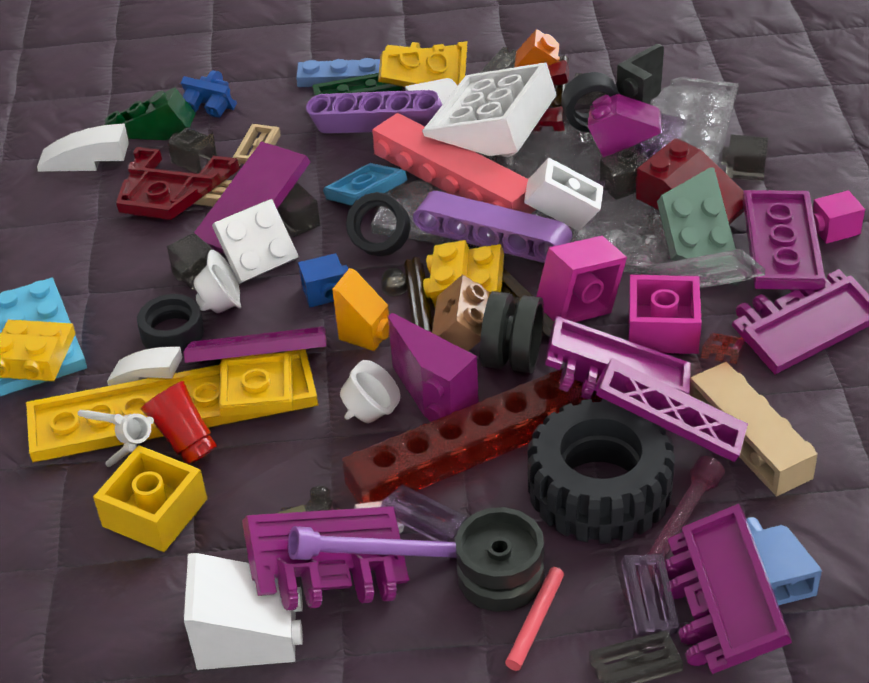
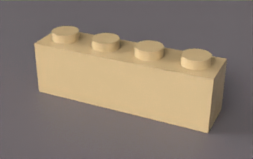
(770, 442)

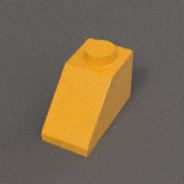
(360, 312)

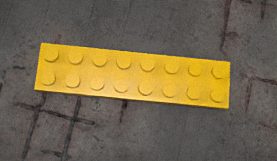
(59, 431)

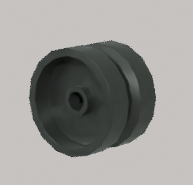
(511, 332)
(500, 559)

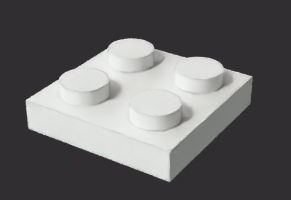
(255, 241)

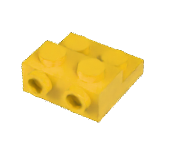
(455, 258)
(34, 349)

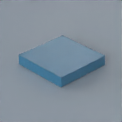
(364, 181)

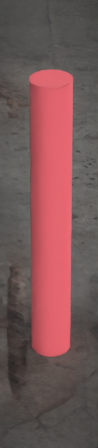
(534, 619)

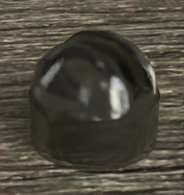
(393, 282)

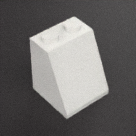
(231, 622)

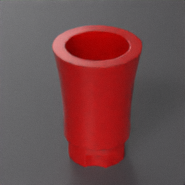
(180, 423)

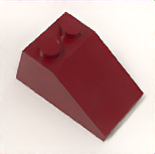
(677, 164)

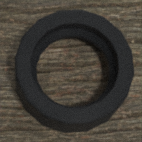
(579, 87)
(358, 211)
(166, 308)

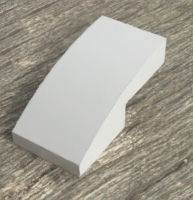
(145, 364)

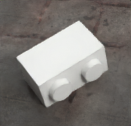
(563, 194)

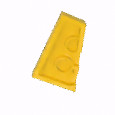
(417, 66)

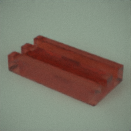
(724, 349)

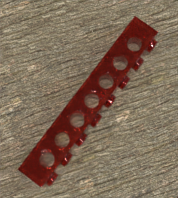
(458, 439)

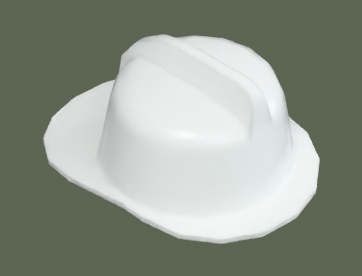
(217, 285)
(369, 392)

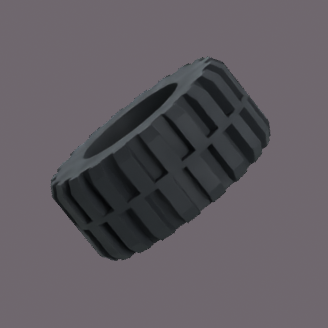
(592, 505)

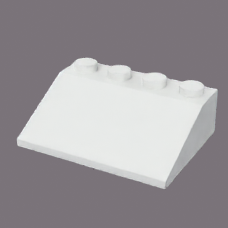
(494, 110)

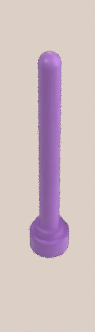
(305, 543)

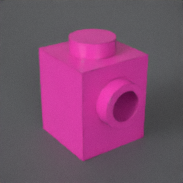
(838, 216)

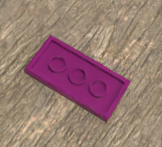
(264, 176)
(783, 239)
(255, 344)

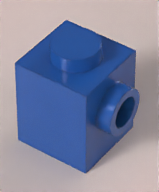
(319, 278)

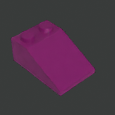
(432, 369)

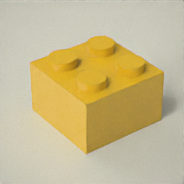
(150, 498)

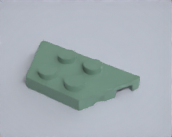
(696, 218)

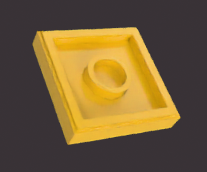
(256, 384)

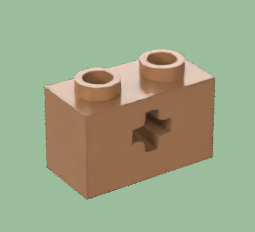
(461, 313)

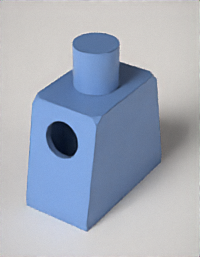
(787, 563)

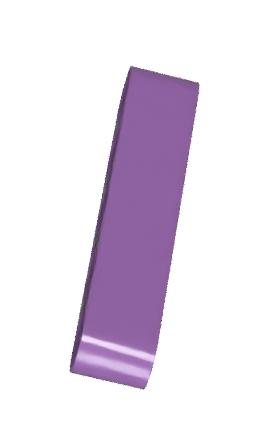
(369, 109)
(490, 225)

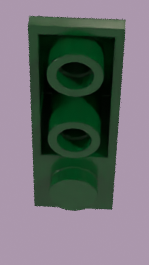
(156, 117)

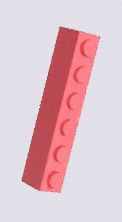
(448, 166)

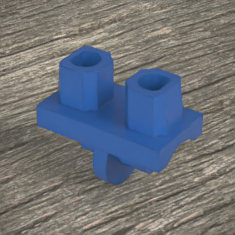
(208, 90)

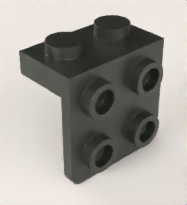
(641, 75)

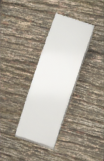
(85, 149)

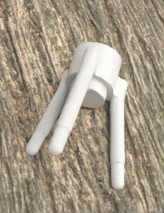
(128, 429)

